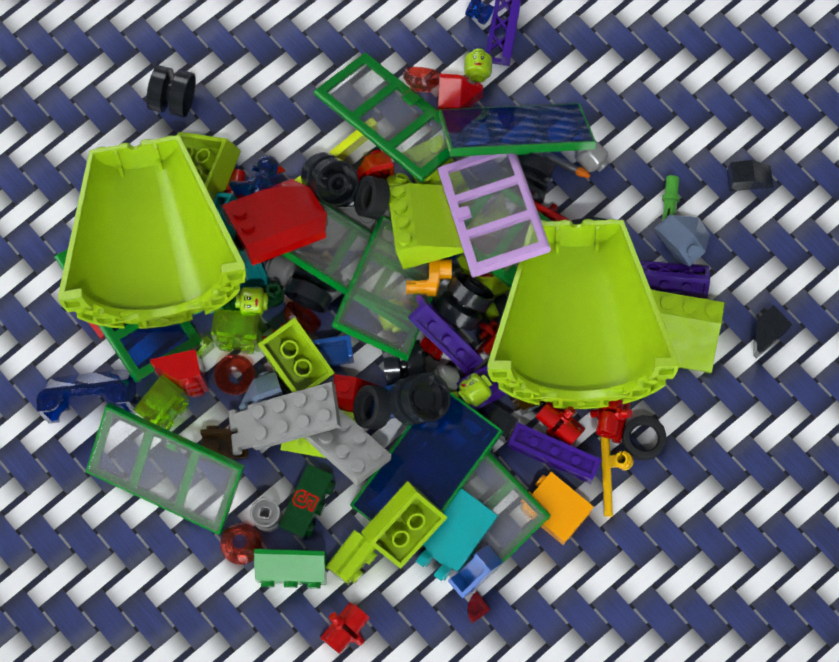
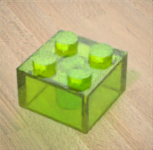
(237, 330)
(162, 403)

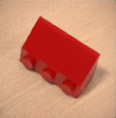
(184, 371)

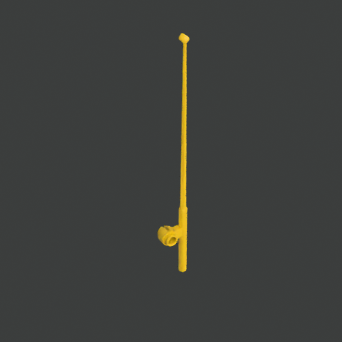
(609, 462)

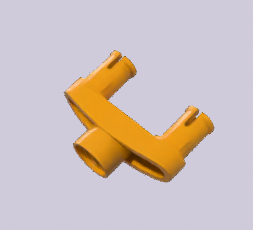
(437, 270)

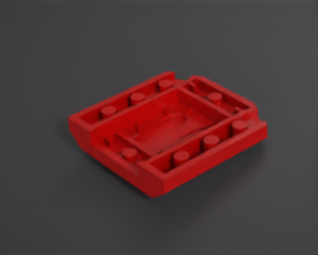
(276, 220)

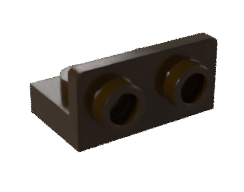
(220, 441)

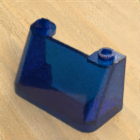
(58, 391)

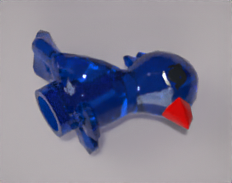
(266, 169)

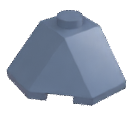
(684, 237)
(262, 389)

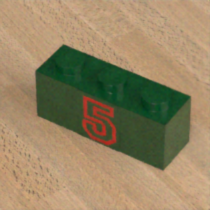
(307, 502)

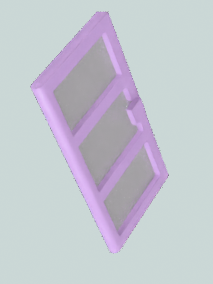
(493, 211)

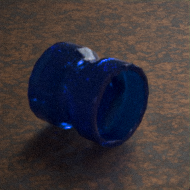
(480, 11)

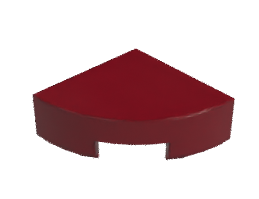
(477, 608)

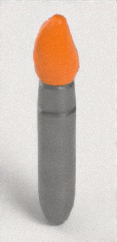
(579, 171)

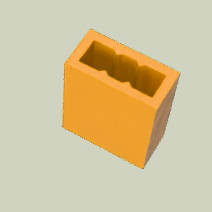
(564, 505)

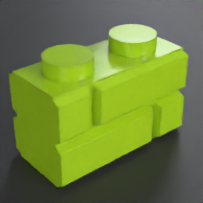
(352, 558)

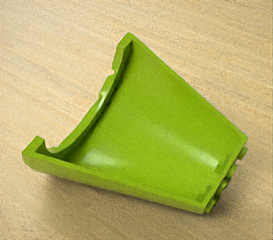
(147, 240)
(582, 323)

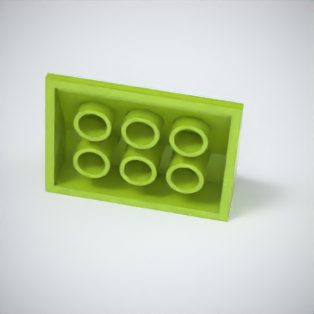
(213, 159)
(422, 224)
(692, 328)

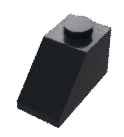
(749, 175)
(768, 329)
(500, 418)

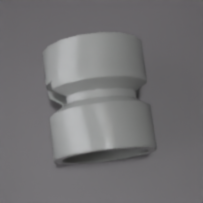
(266, 514)

